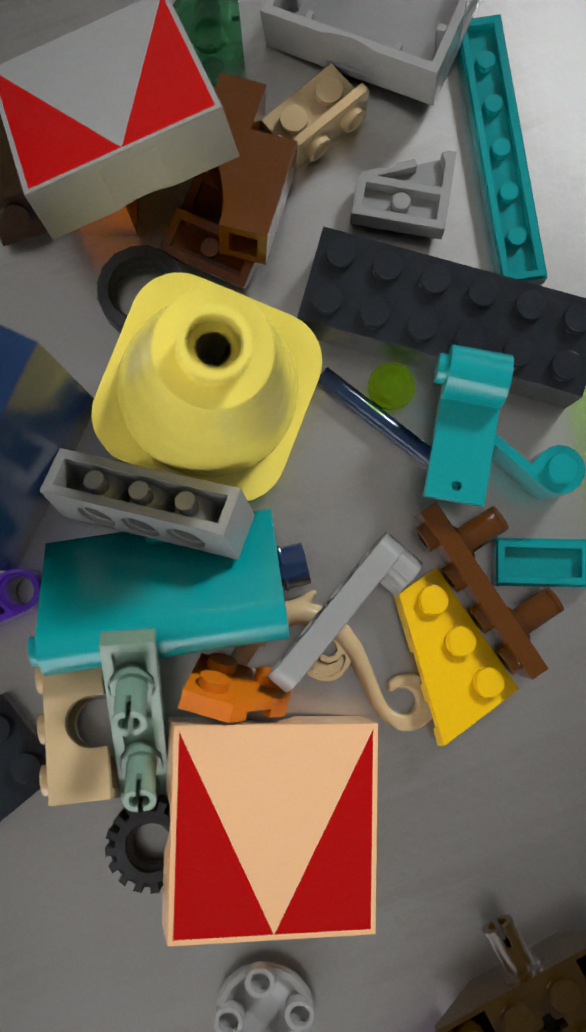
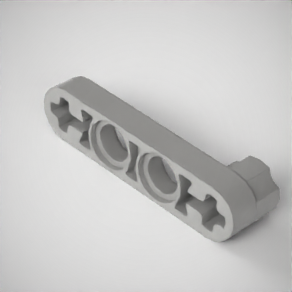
(383, 563)

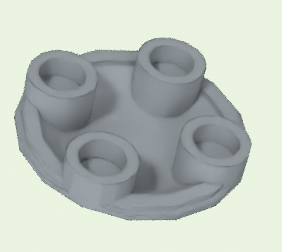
(264, 1000)

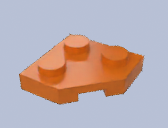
(231, 690)

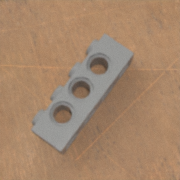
(149, 502)

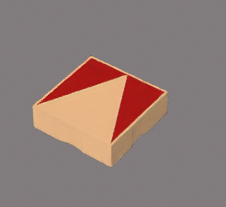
(270, 829)

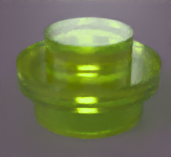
(391, 386)

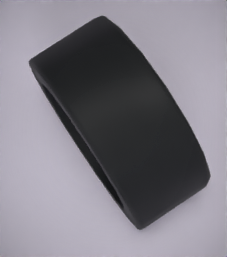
(116, 269)

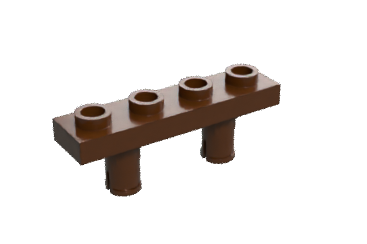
(488, 611)

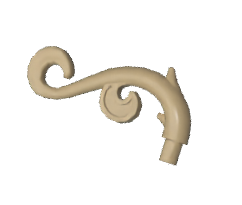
(351, 652)

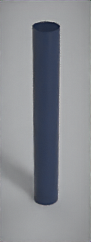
(375, 415)

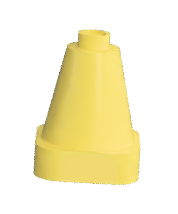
(199, 420)

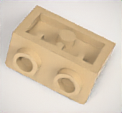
(318, 113)

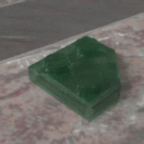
(214, 34)

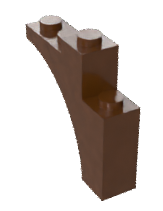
(257, 181)

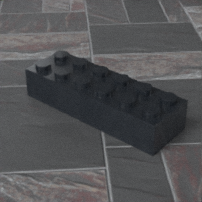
(420, 305)

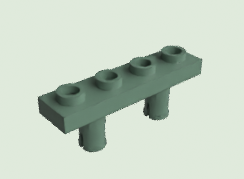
(135, 714)

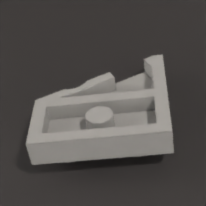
(406, 197)

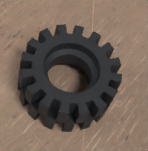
(123, 849)

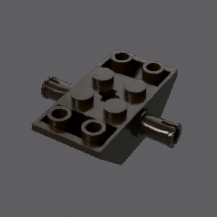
(528, 989)

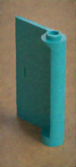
(146, 583)

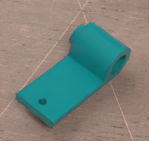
(466, 423)

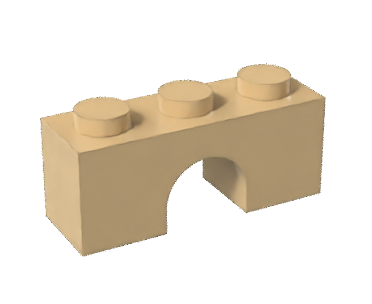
(73, 768)

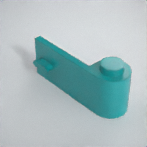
(544, 476)

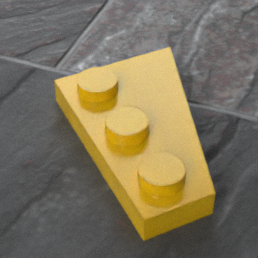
(453, 658)

